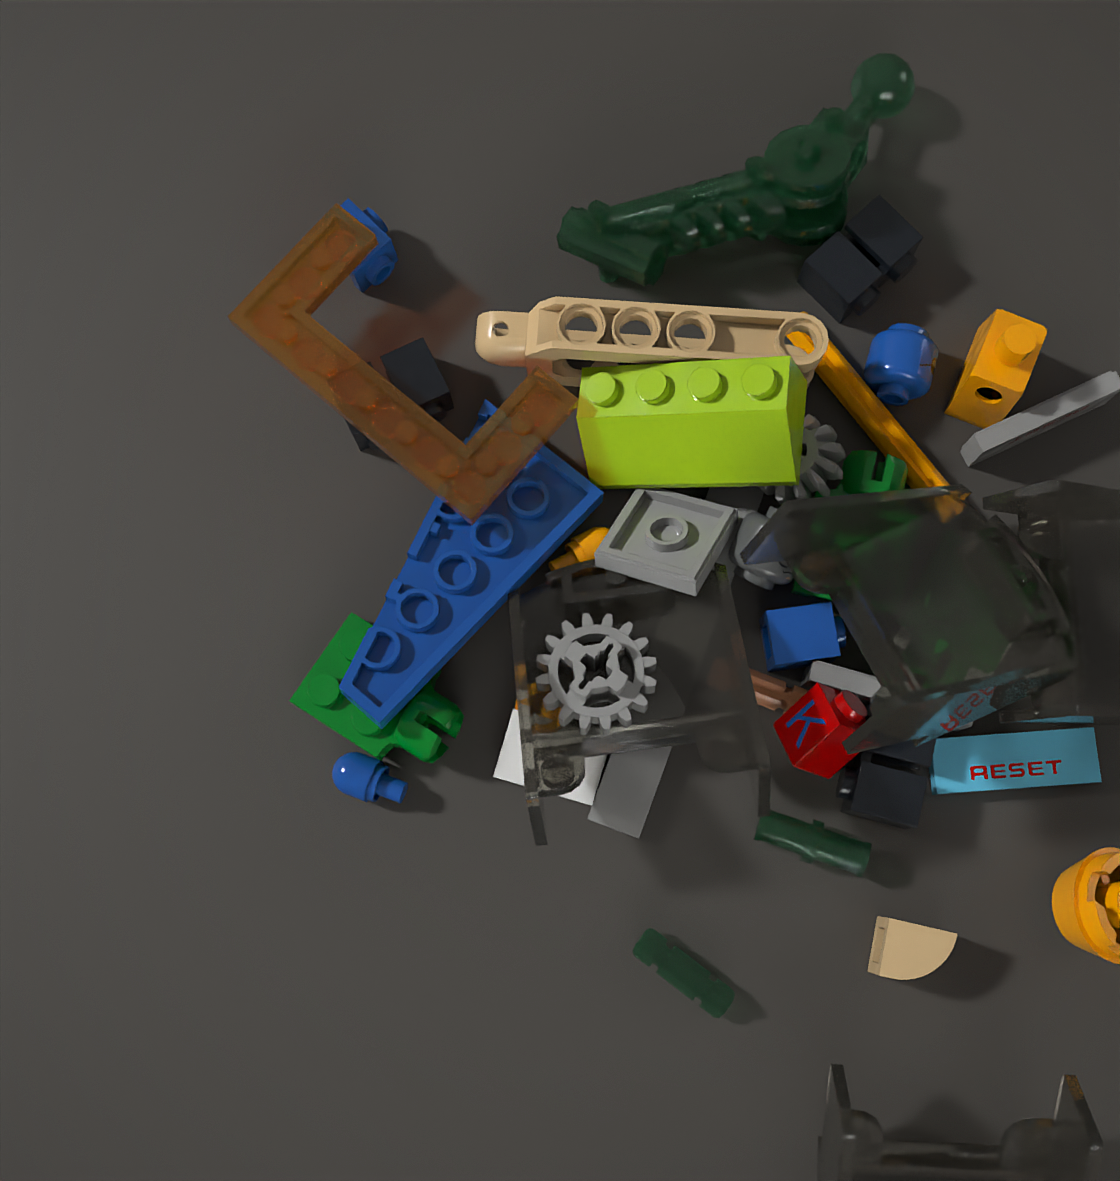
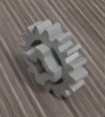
(615, 688)

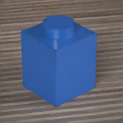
(801, 635)

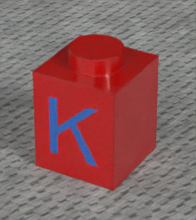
(817, 727)

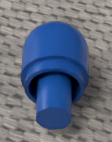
(366, 778)

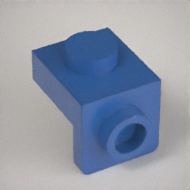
(381, 259)

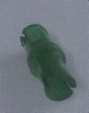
(813, 842)

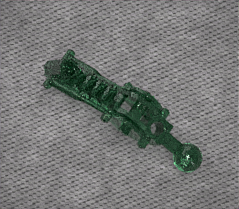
(788, 193)

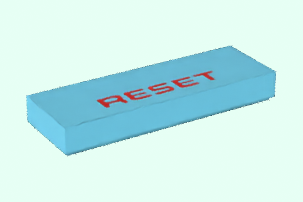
(1014, 761)

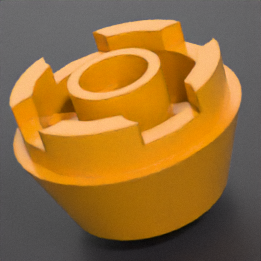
(1089, 904)

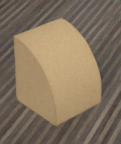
(908, 949)

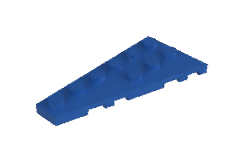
(462, 577)

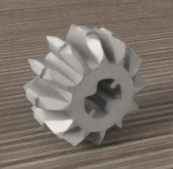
(816, 466)

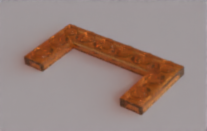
(460, 474)

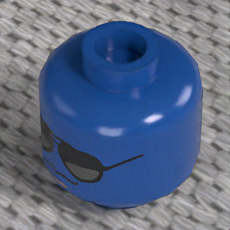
(901, 364)

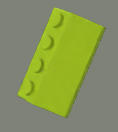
(693, 423)

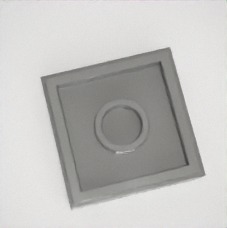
(667, 539)

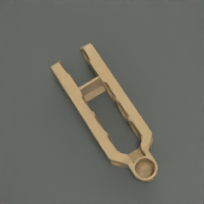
(729, 333)

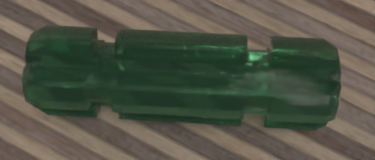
(683, 973)

